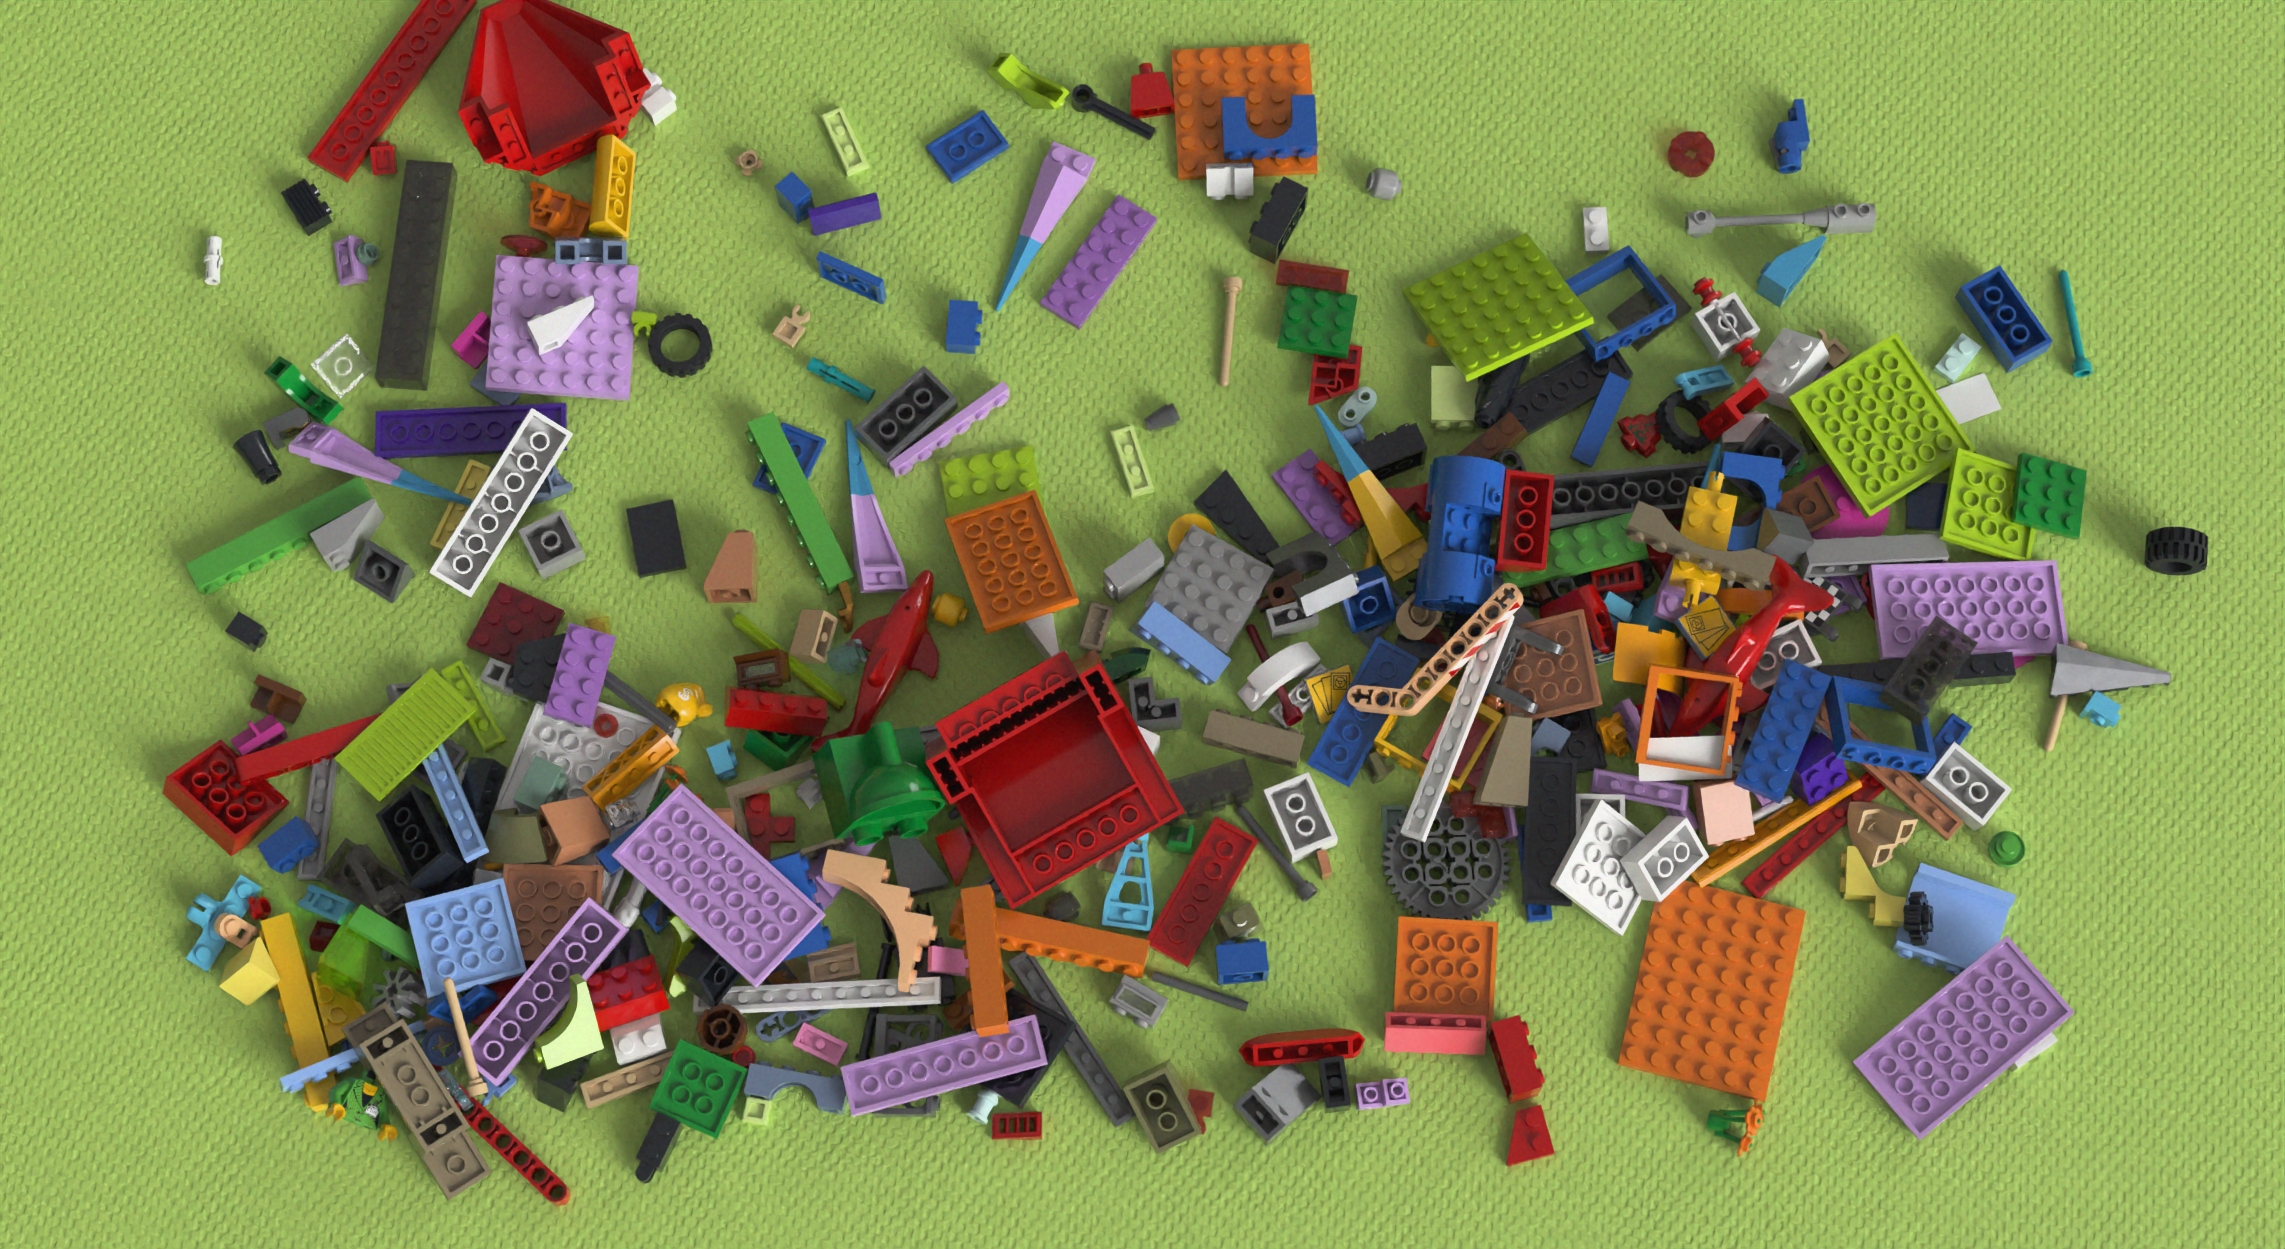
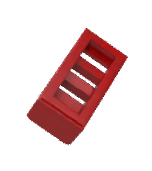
(1626, 569)
(1026, 1135)

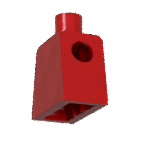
(1150, 93)

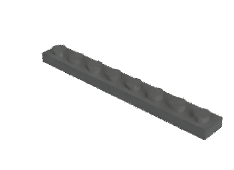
(1078, 1046)

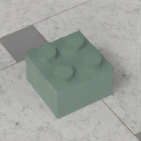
(541, 785)

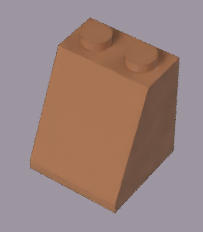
(734, 570)
(572, 829)

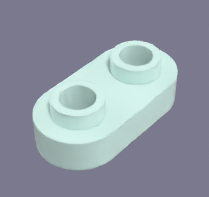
(1358, 407)

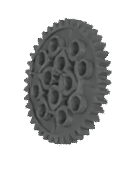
(1477, 890)

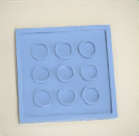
(466, 937)

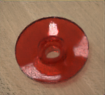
(523, 245)

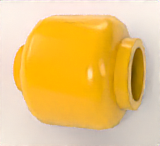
(949, 609)

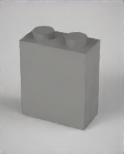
(1133, 570)

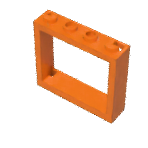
(1730, 714)

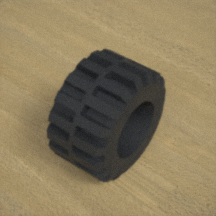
(2176, 551)

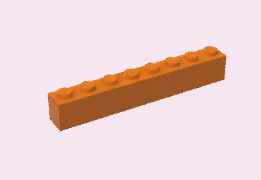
(1065, 942)

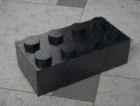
(419, 839)

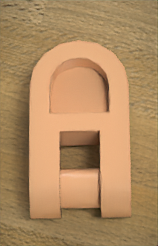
(229, 926)

